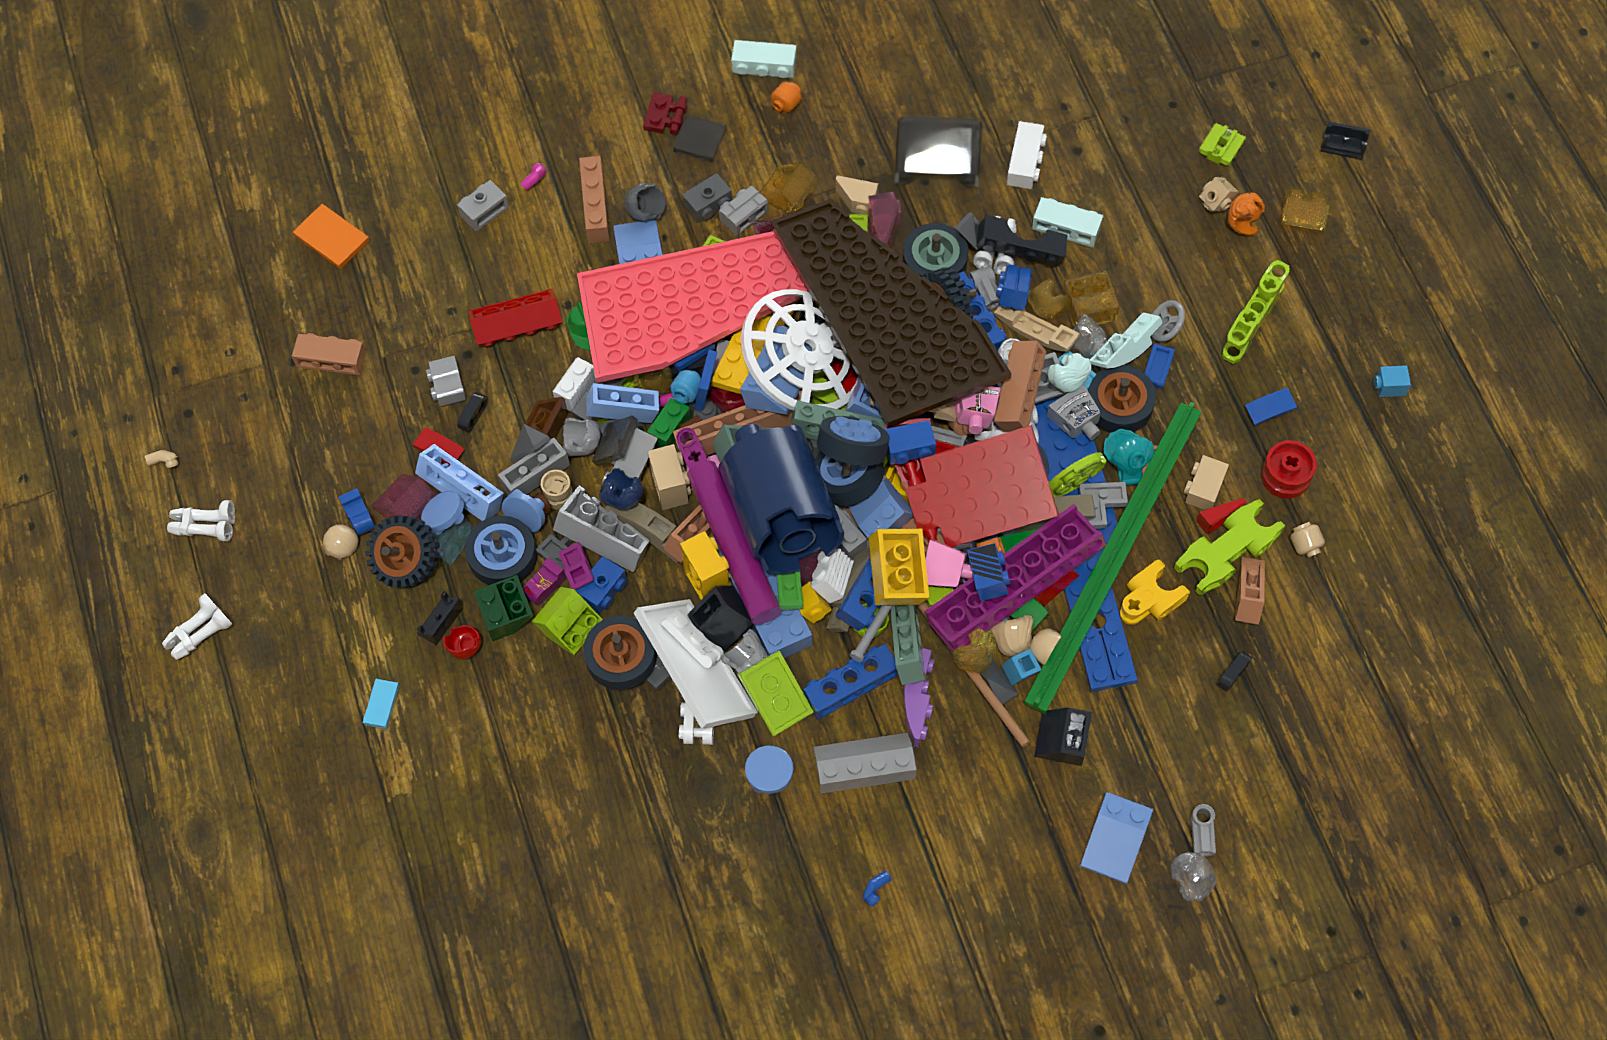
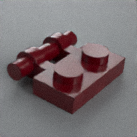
(659, 110)

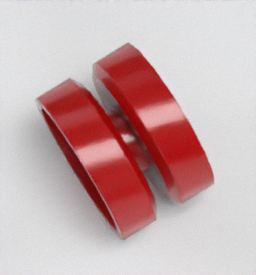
(1288, 469)

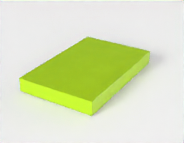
(775, 693)

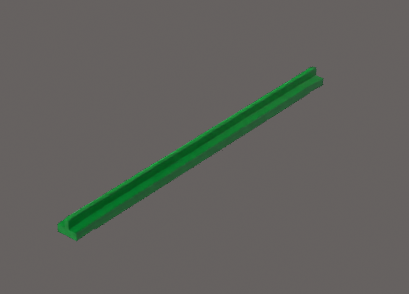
(1112, 558)

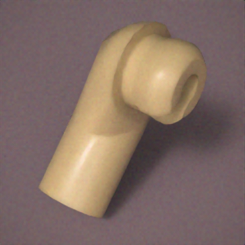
(161, 456)

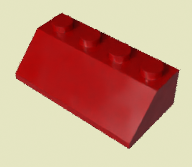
(515, 317)

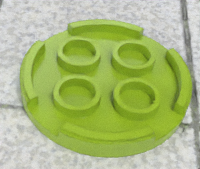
(1076, 474)

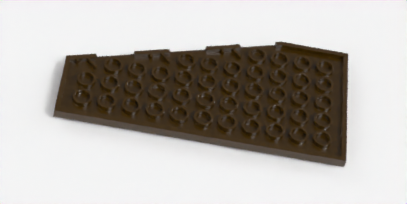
(891, 323)

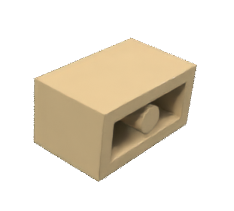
(1206, 483)

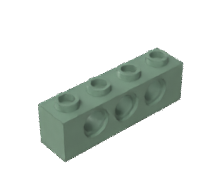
(810, 416)
(907, 643)

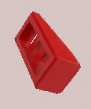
(1214, 517)

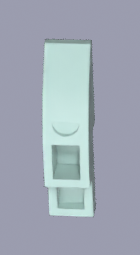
(1129, 345)

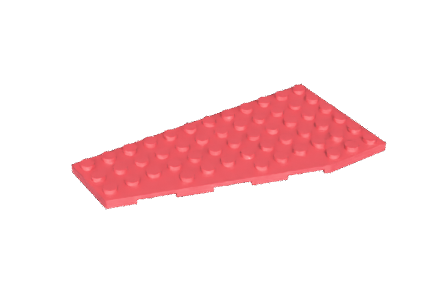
(679, 302)

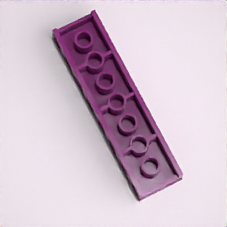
(1031, 569)

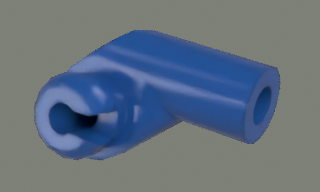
(872, 887)

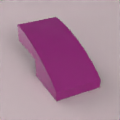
(576, 566)

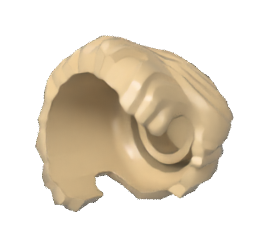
(1013, 635)

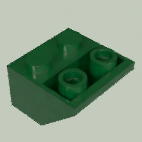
(503, 607)

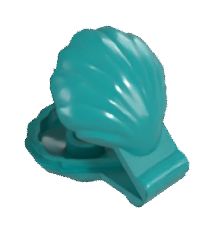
(1128, 454)

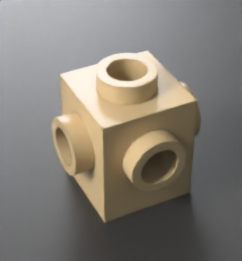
(1218, 194)

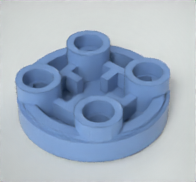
(524, 509)
(443, 511)
(769, 769)

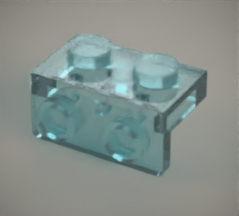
(453, 541)

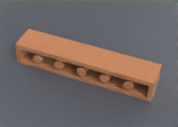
(741, 416)

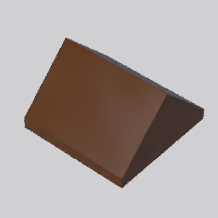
(548, 416)

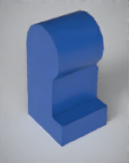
(356, 511)

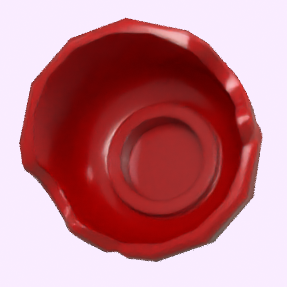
(462, 642)

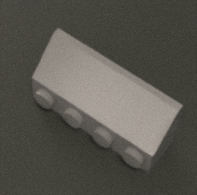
(865, 763)

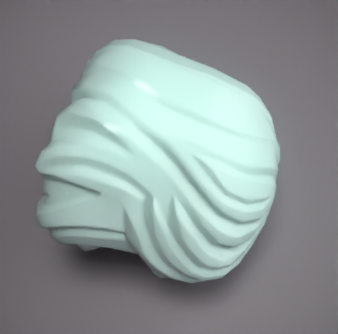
(1072, 373)

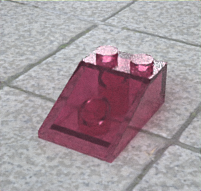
(884, 217)

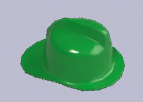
(577, 326)

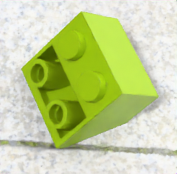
(567, 619)

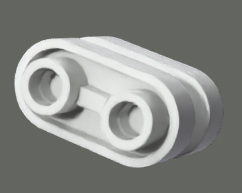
(689, 731)

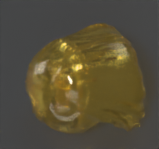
(1045, 303)
(654, 380)
(978, 654)

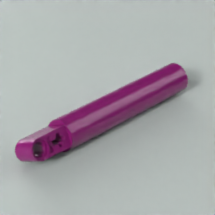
(725, 526)

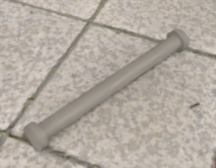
(858, 653)

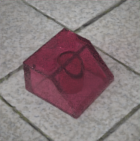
(404, 497)

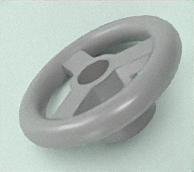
(1170, 323)

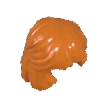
(1243, 211)

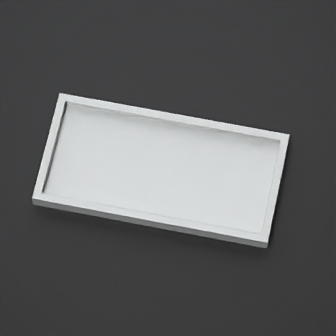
(709, 692)

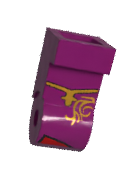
(544, 582)

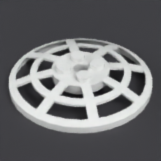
(795, 351)

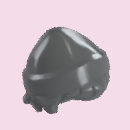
(645, 202)

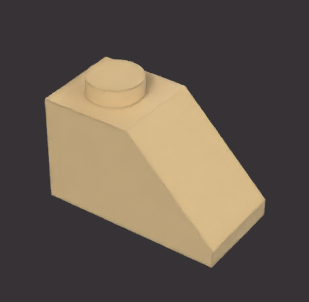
(855, 193)

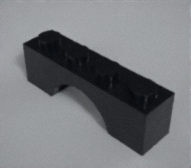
(997, 236)

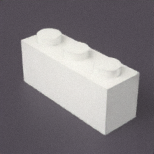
(1026, 155)

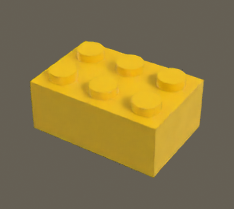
(703, 564)
(898, 567)

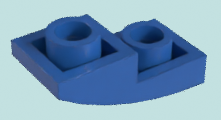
(1271, 406)

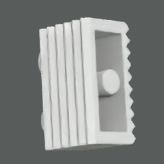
(575, 382)
(832, 575)

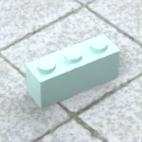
(764, 59)
(1078, 223)

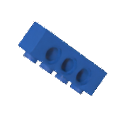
(985, 317)
(851, 609)
(866, 681)

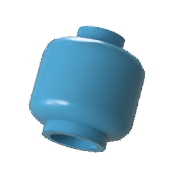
(685, 386)

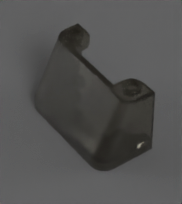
(938, 148)

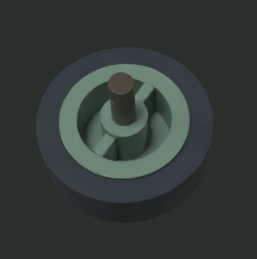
(935, 247)

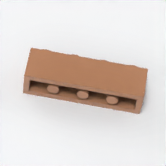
(594, 199)
(1020, 391)

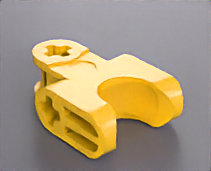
(1149, 598)

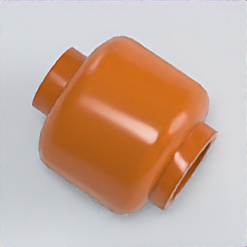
(786, 97)

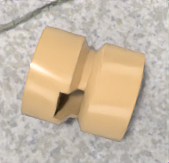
(556, 488)

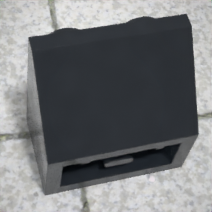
(721, 616)
(1063, 735)

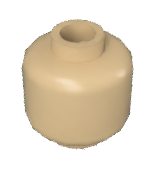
(1307, 539)

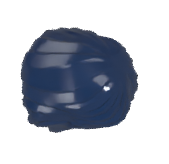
(620, 490)

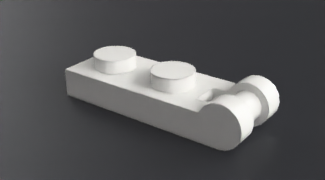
(692, 639)

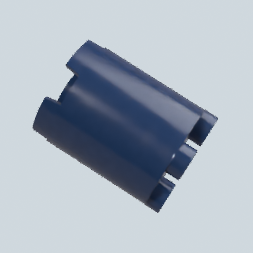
(780, 497)

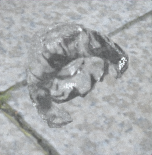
(1091, 337)
(1194, 875)

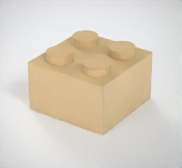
(669, 476)

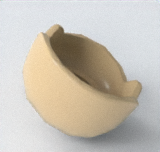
(340, 541)
(1043, 644)

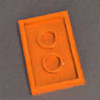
(331, 236)

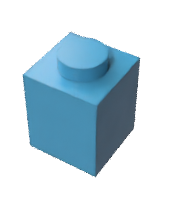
(1392, 381)
(1021, 667)

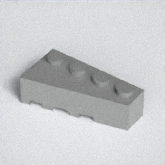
(600, 530)

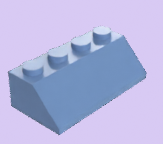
(752, 393)

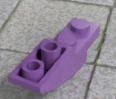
(917, 703)

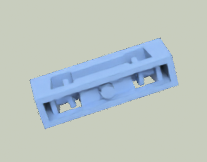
(460, 480)

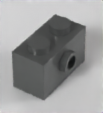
(707, 198)

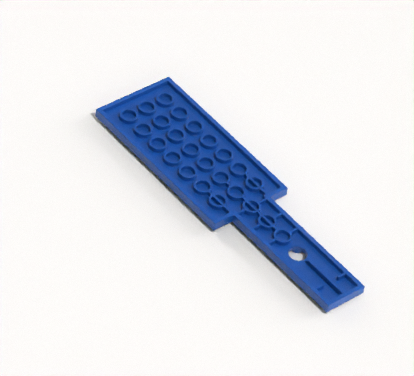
(1062, 453)

